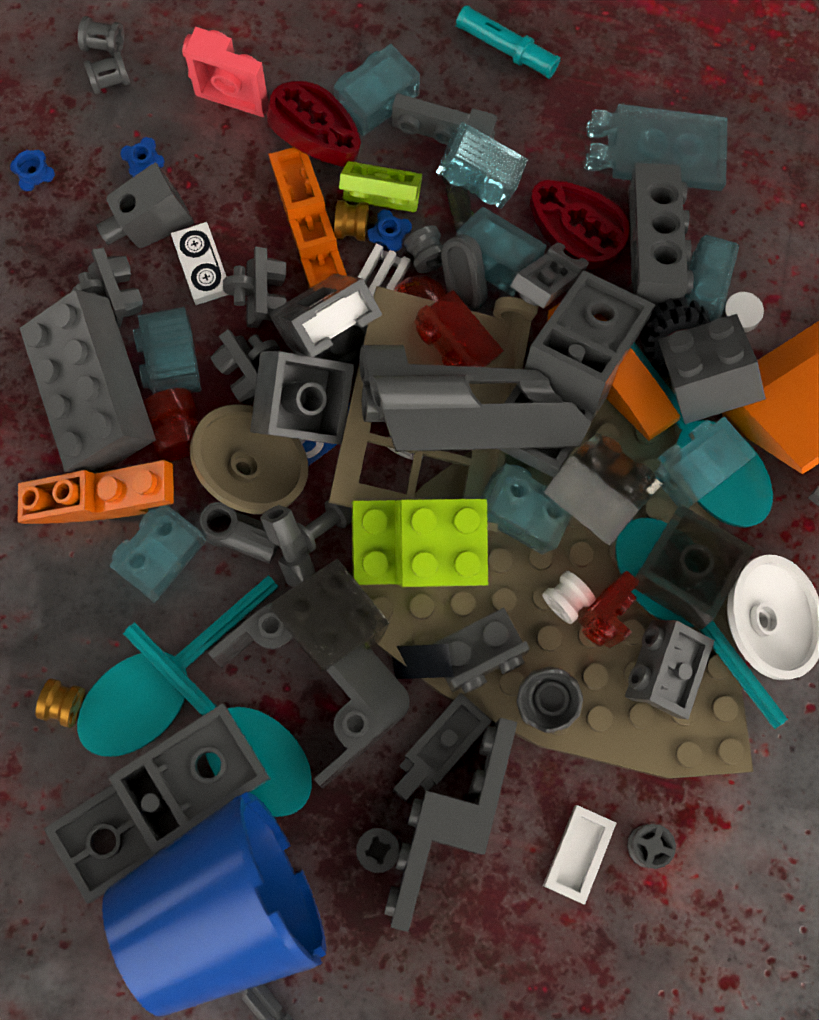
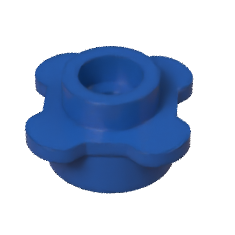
(145, 147)
(31, 160)
(389, 241)

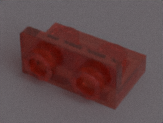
(456, 333)
(600, 618)

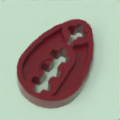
(313, 122)
(596, 210)

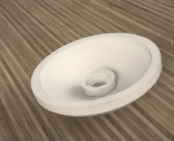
(775, 617)

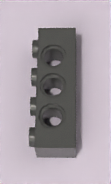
(659, 233)

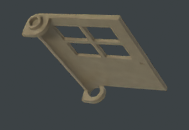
(397, 327)

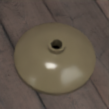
(272, 465)

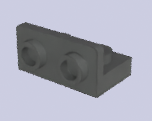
(483, 648)
(669, 667)

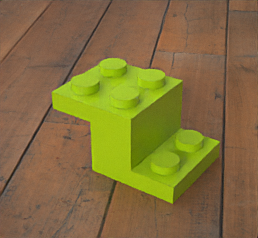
(420, 542)

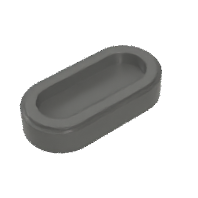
(465, 270)

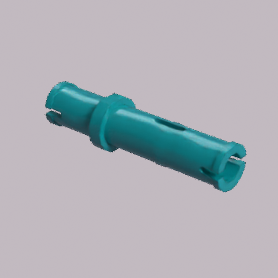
(520, 48)

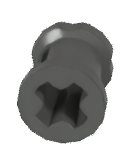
(88, 36)
(115, 62)

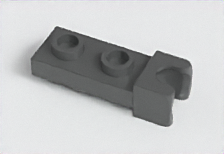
(435, 120)
(548, 276)

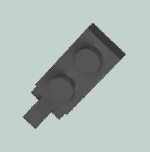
(441, 746)

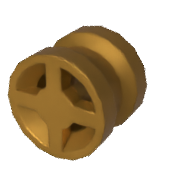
(351, 220)
(60, 702)

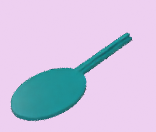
(745, 495)
(630, 553)
(136, 702)
(269, 739)

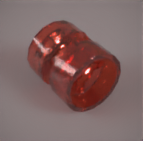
(173, 422)

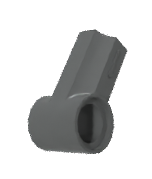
(243, 535)

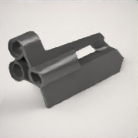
(438, 411)

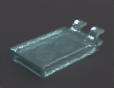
(660, 137)

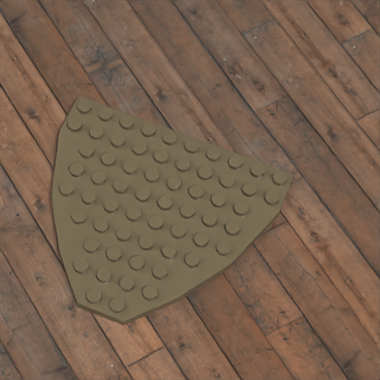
(609, 724)

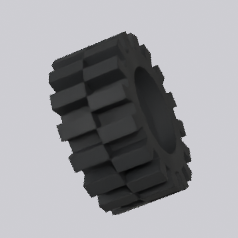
(667, 321)

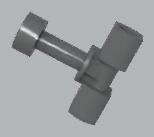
(298, 540)

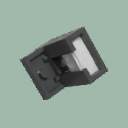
(328, 319)

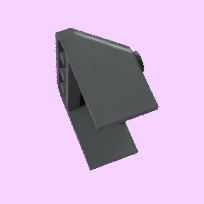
(375, 693)

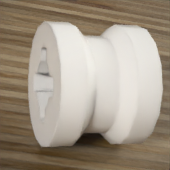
(569, 597)

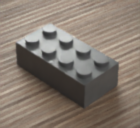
(87, 383)

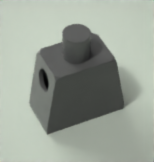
(145, 209)

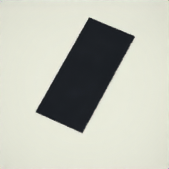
(424, 662)

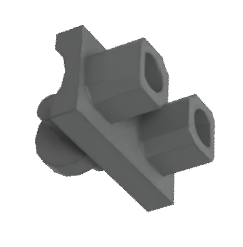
(259, 273)
(103, 280)
(238, 353)

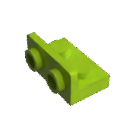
(381, 186)

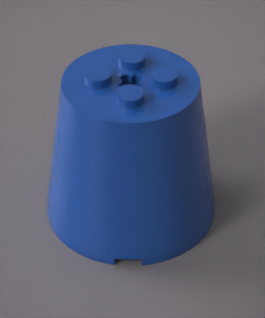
(213, 913)

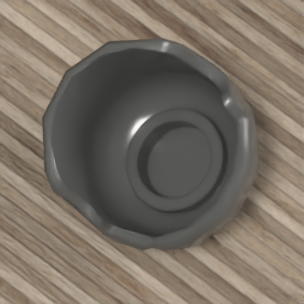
(549, 699)

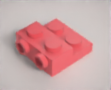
(222, 75)

